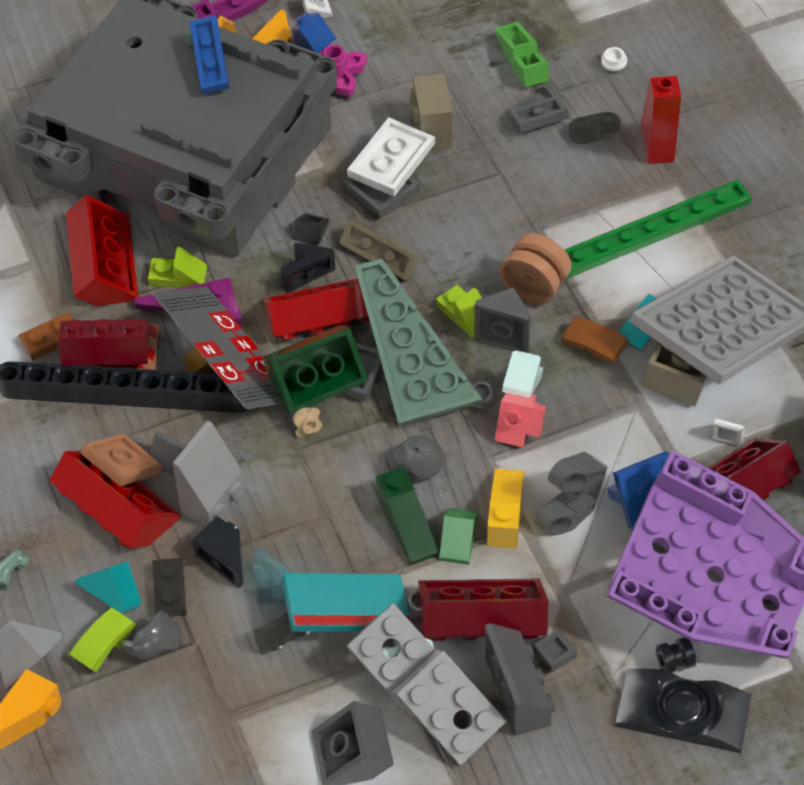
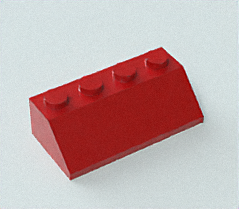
(101, 253)
(315, 308)
(126, 511)

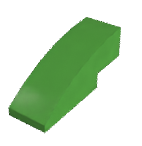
(522, 54)

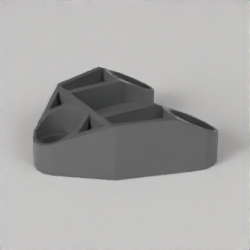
(581, 482)

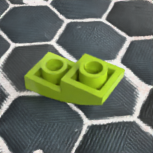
(101, 637)

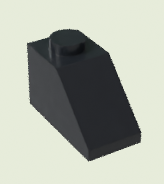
(221, 549)

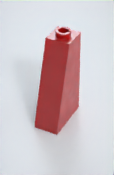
(661, 119)

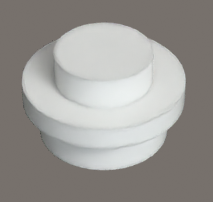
(614, 59)

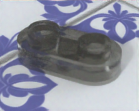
(594, 127)

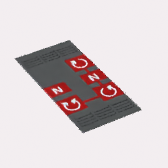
(221, 344)

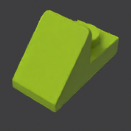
(177, 272)
(460, 307)

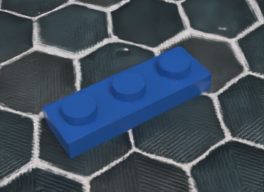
(209, 55)

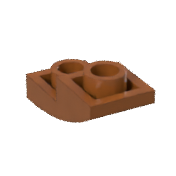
(597, 339)

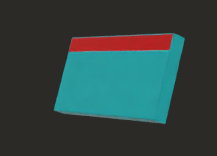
(340, 600)

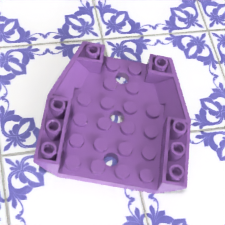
(721, 529)

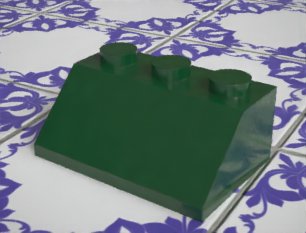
(316, 368)

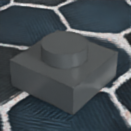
(555, 650)

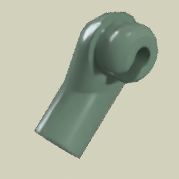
(9, 563)

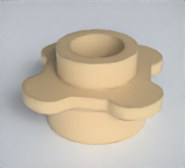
(307, 421)

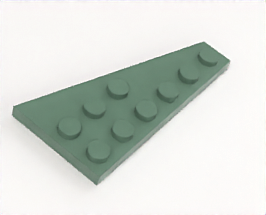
(414, 360)

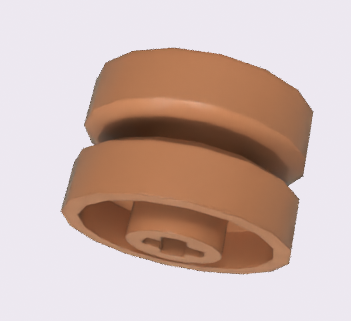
(535, 268)

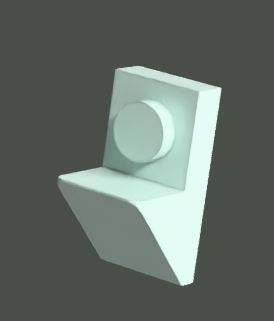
(522, 374)

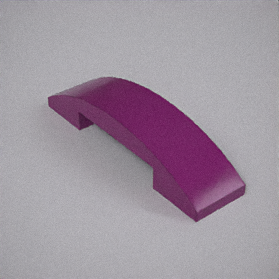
(227, 8)

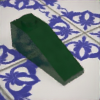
(406, 515)

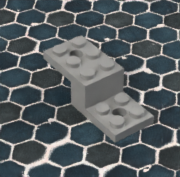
(426, 684)

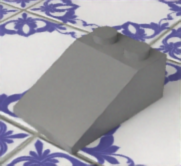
(207, 477)

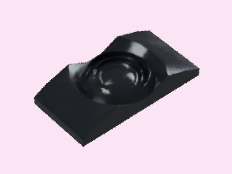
(684, 708)

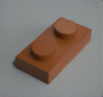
(43, 338)

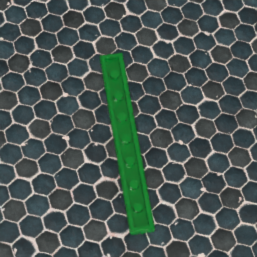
(657, 227)

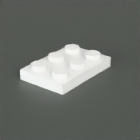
(391, 156)

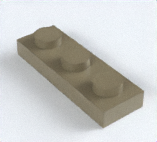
(375, 245)

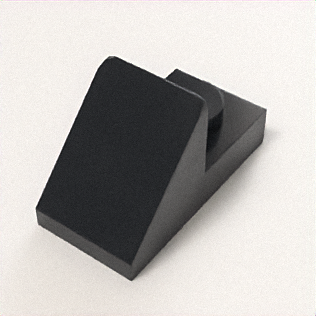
(310, 265)

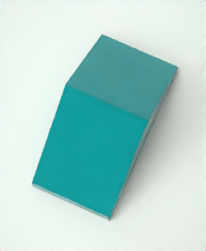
(113, 586)

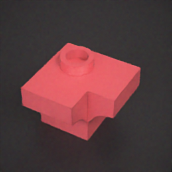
(519, 418)

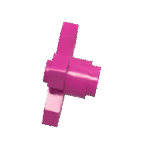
(346, 66)

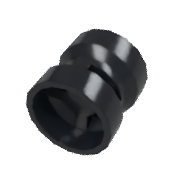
(676, 655)

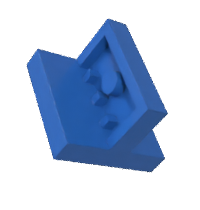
(634, 485)

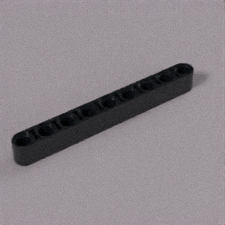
(117, 387)

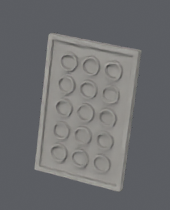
(723, 319)

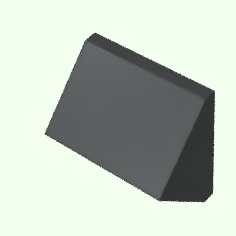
(503, 321)

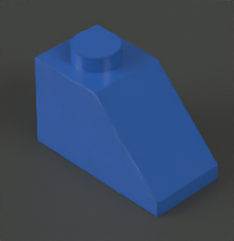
(312, 32)

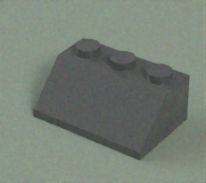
(517, 679)

